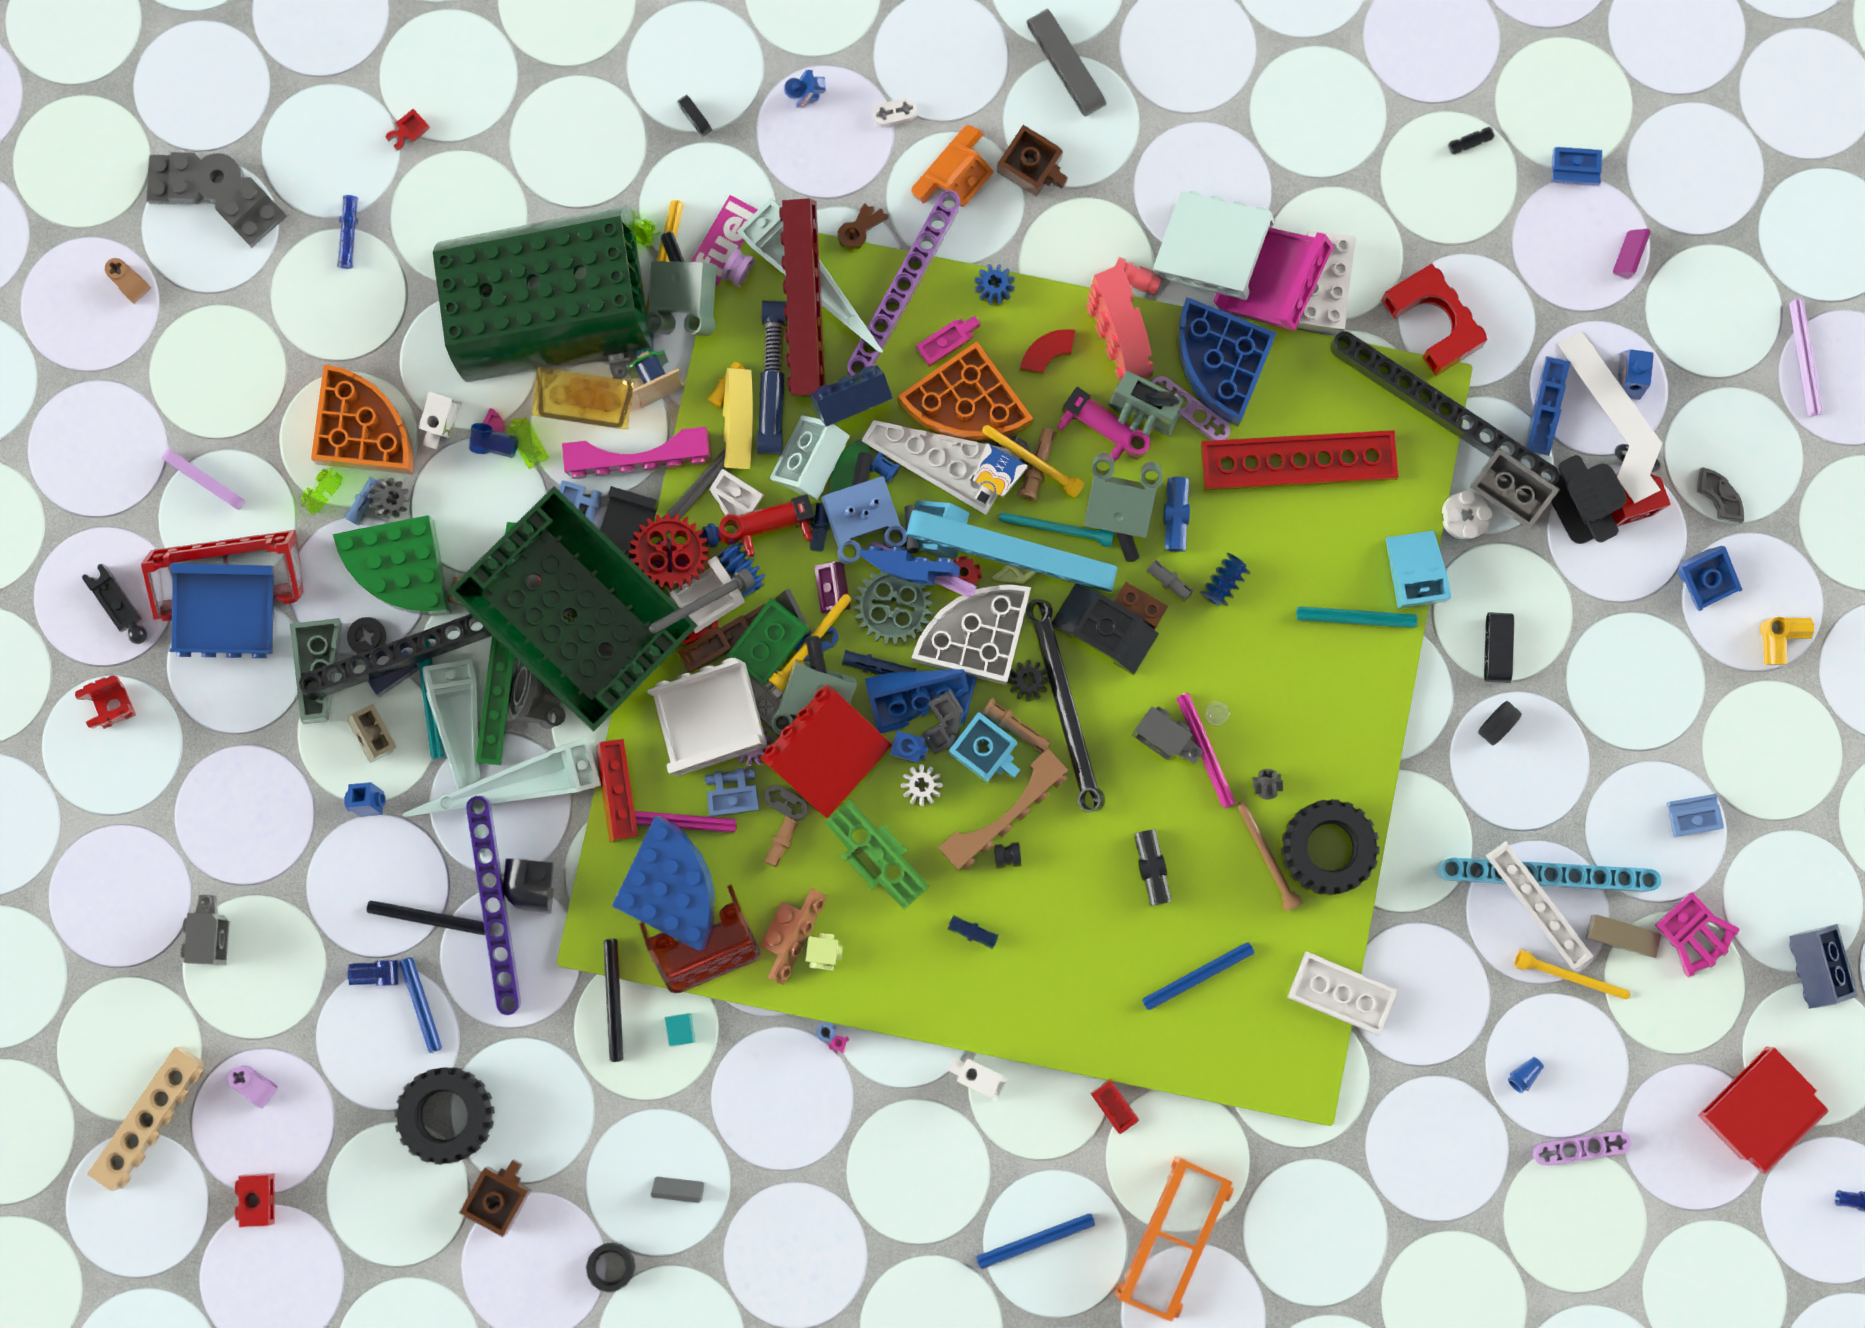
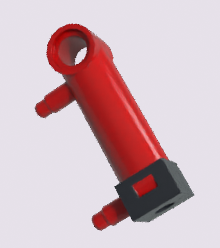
(793, 513)

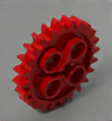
(691, 551)

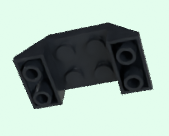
(1105, 627)

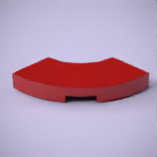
(1047, 348)

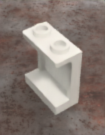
(708, 582)

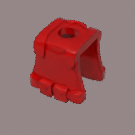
(101, 693)

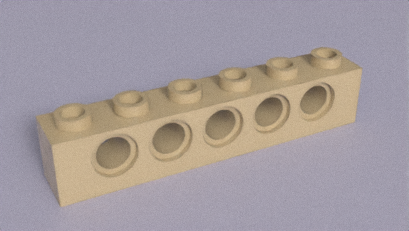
(104, 1168)

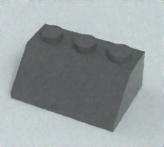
(1514, 487)

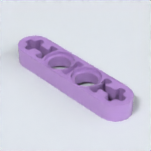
(1194, 405)
(203, 479)
(1581, 1146)

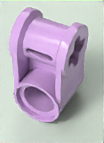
(256, 1087)

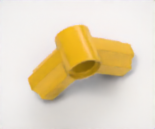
(1776, 644)

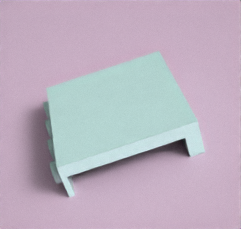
(1212, 244)

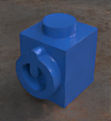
(909, 747)
(364, 799)

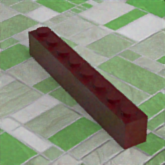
(803, 296)

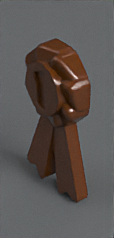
(853, 234)

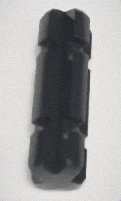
(1471, 140)

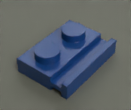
(1576, 166)

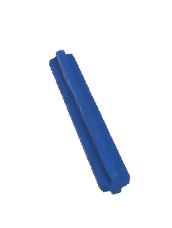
(420, 1005)

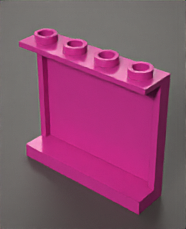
(1281, 279)

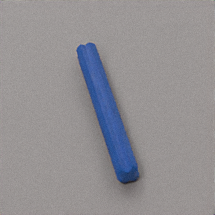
(1198, 976)
(1035, 1241)

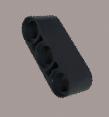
(1499, 647)

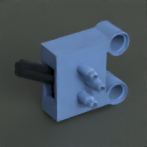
(861, 511)

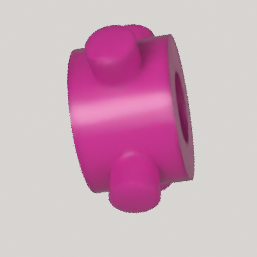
(839, 1043)

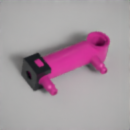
(1103, 421)

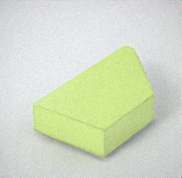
(1013, 575)

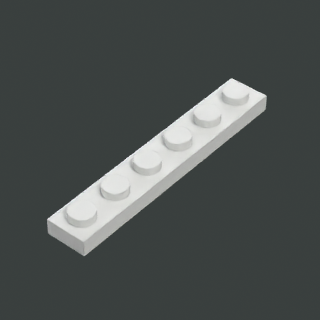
(1539, 905)

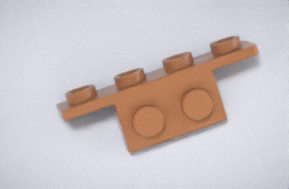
(790, 932)

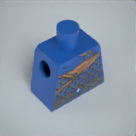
(1635, 369)

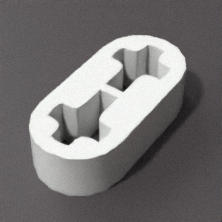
(893, 107)

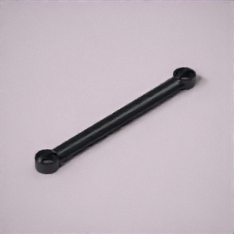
(1065, 705)

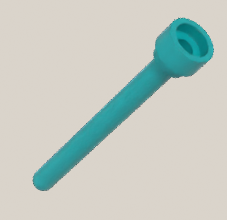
(1102, 536)

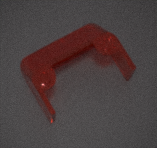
(728, 949)

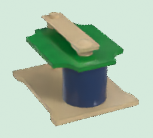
(656, 382)

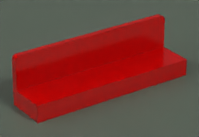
(616, 790)

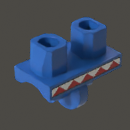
(805, 88)

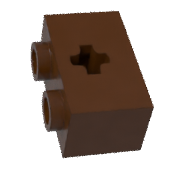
(1141, 604)

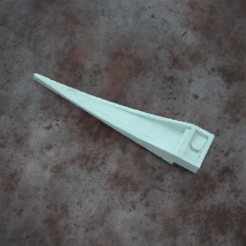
(763, 235)
(453, 702)
(554, 772)

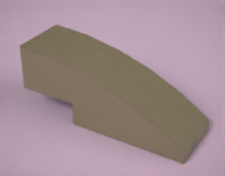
(1623, 936)

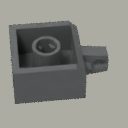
(1166, 736)
(205, 934)

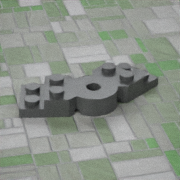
(238, 199)

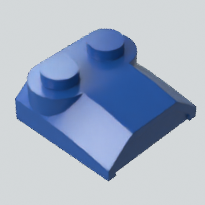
(1709, 576)

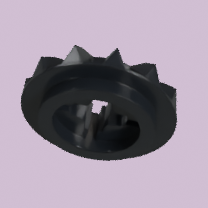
(355, 634)

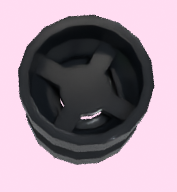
(1007, 855)

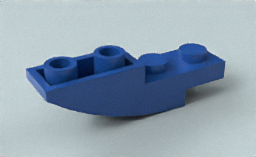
(907, 568)

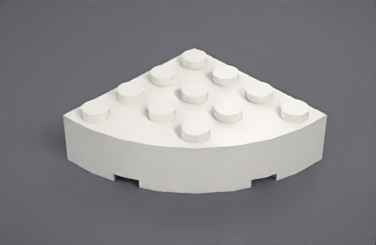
(976, 633)

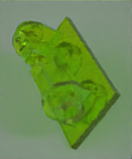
(644, 230)
(529, 444)
(325, 482)

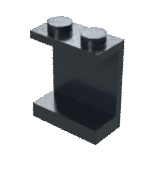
(624, 515)

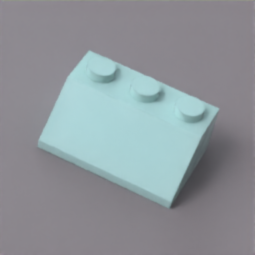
(809, 457)

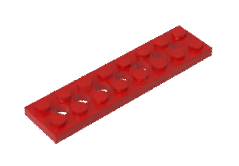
(1307, 445)

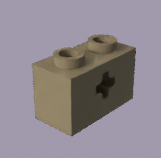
(371, 733)

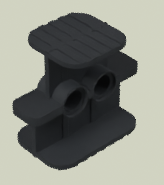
(1588, 500)

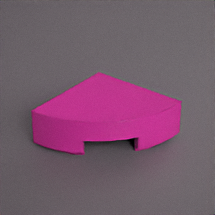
(494, 420)

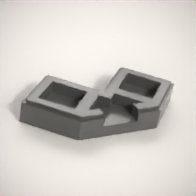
(950, 716)

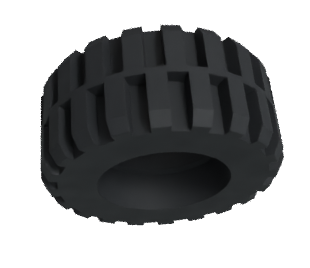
(1363, 843)
(411, 1124)

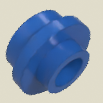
(711, 533)

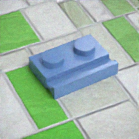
(1695, 815)

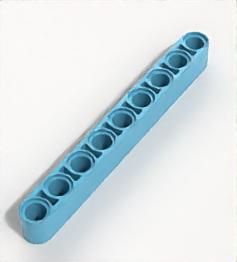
(1011, 551)
(1560, 872)

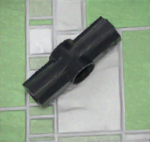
(1152, 867)

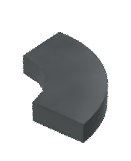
(1722, 494)

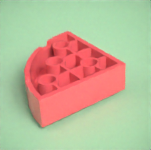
(1120, 323)

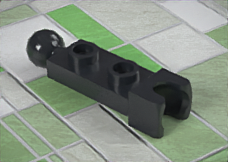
(116, 604)

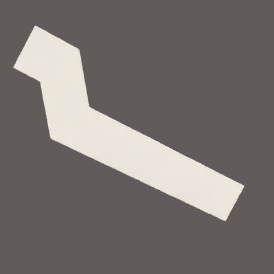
(1642, 440)

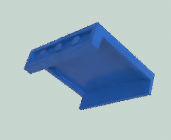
(222, 610)

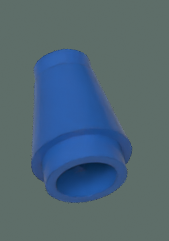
(1525, 1075)

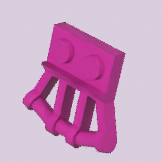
(1686, 920)

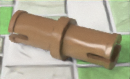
(781, 842)

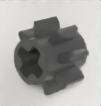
(1267, 784)

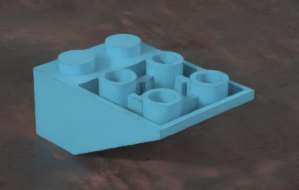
(1417, 570)

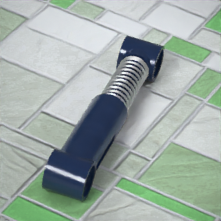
(771, 381)

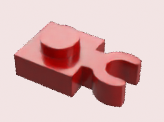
(410, 127)

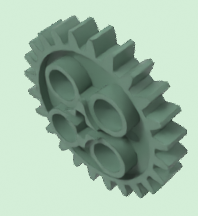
(888, 627)

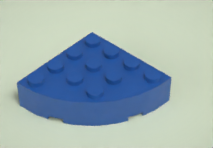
(1221, 357)
(670, 886)

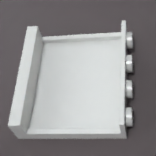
(708, 716)

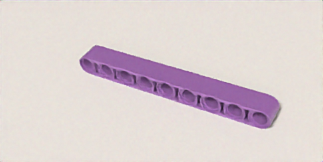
(907, 275)

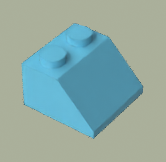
(943, 510)

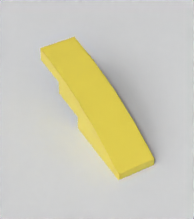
(738, 418)

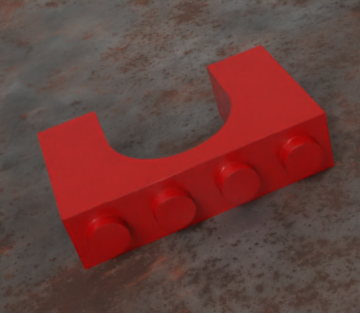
(1430, 287)

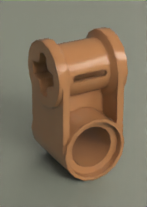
(128, 281)

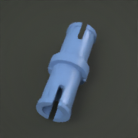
(362, 502)
(832, 1032)

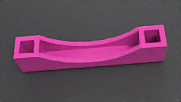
(686, 446)

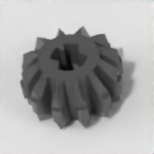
(395, 503)

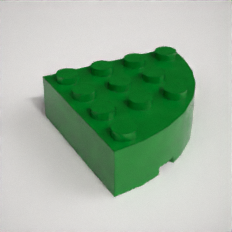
(398, 564)

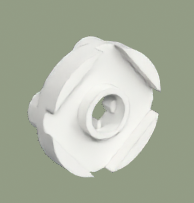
(1478, 510)

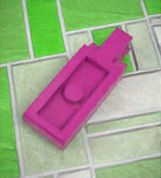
(947, 340)

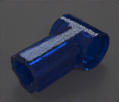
(485, 440)
(379, 973)

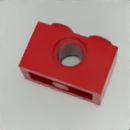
(264, 1187)

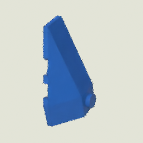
(905, 695)

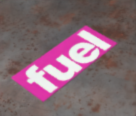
(723, 235)

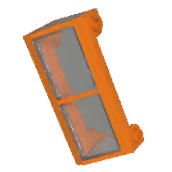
(1174, 1239)

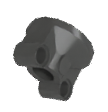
(532, 700)

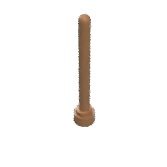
(1289, 898)

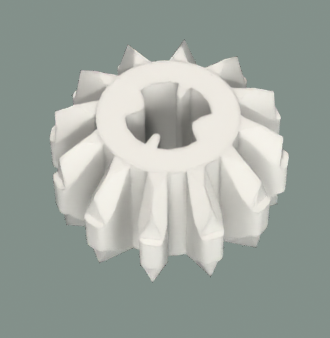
(927, 780)

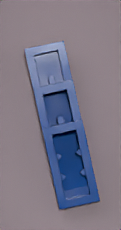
(1547, 405)

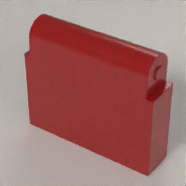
(1764, 1110)

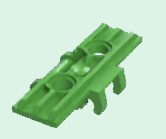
(881, 849)

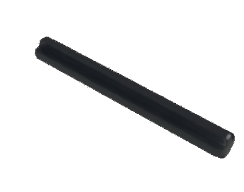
(425, 917)
(613, 1000)

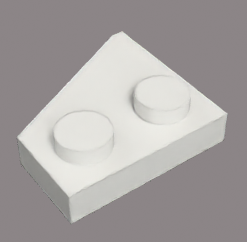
(734, 495)

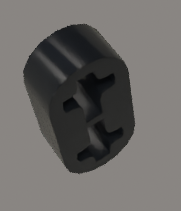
(694, 115)

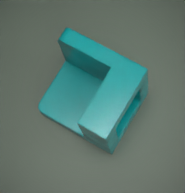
(680, 1029)

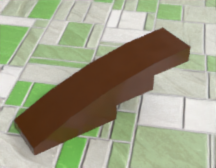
(716, 643)

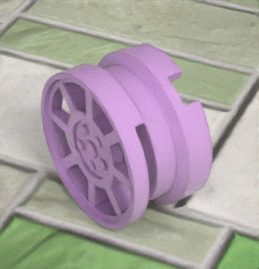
(737, 267)

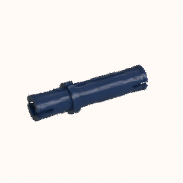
(872, 664)

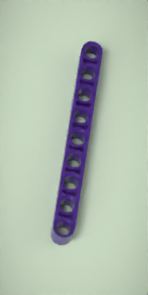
(490, 917)

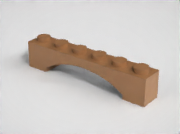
(961, 848)

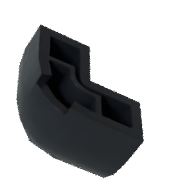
(529, 884)

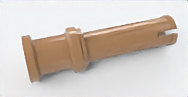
(1034, 476)
(1005, 719)

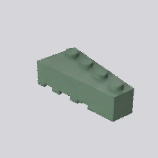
(314, 646)

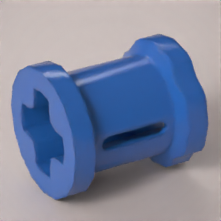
(884, 467)

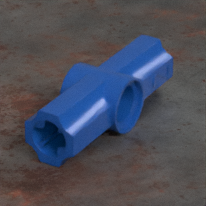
(1176, 514)

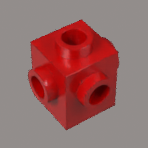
(973, 569)

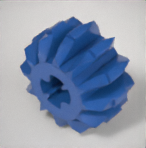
(988, 290)

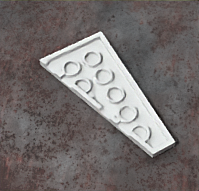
(935, 457)

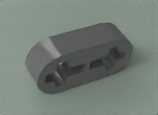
(789, 797)

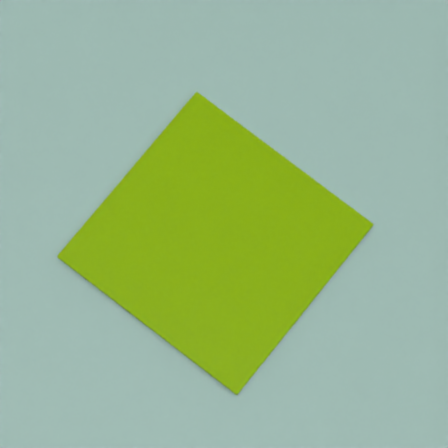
(1075, 917)

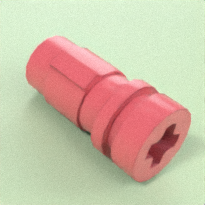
(1140, 278)

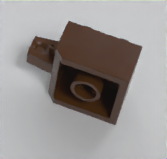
(1032, 175)
(489, 1185)

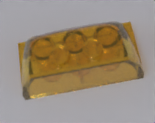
(582, 397)

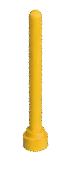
(1071, 485)
(781, 678)
(1525, 960)

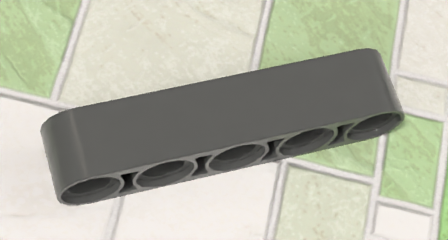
(1066, 62)

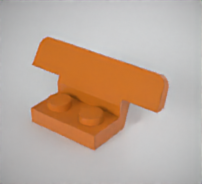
(956, 169)

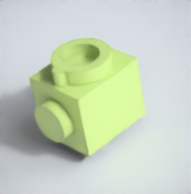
(823, 951)

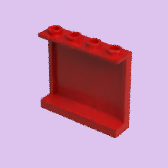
(826, 751)

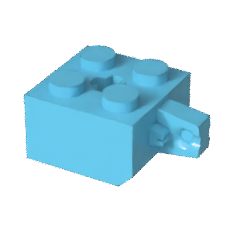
(999, 747)

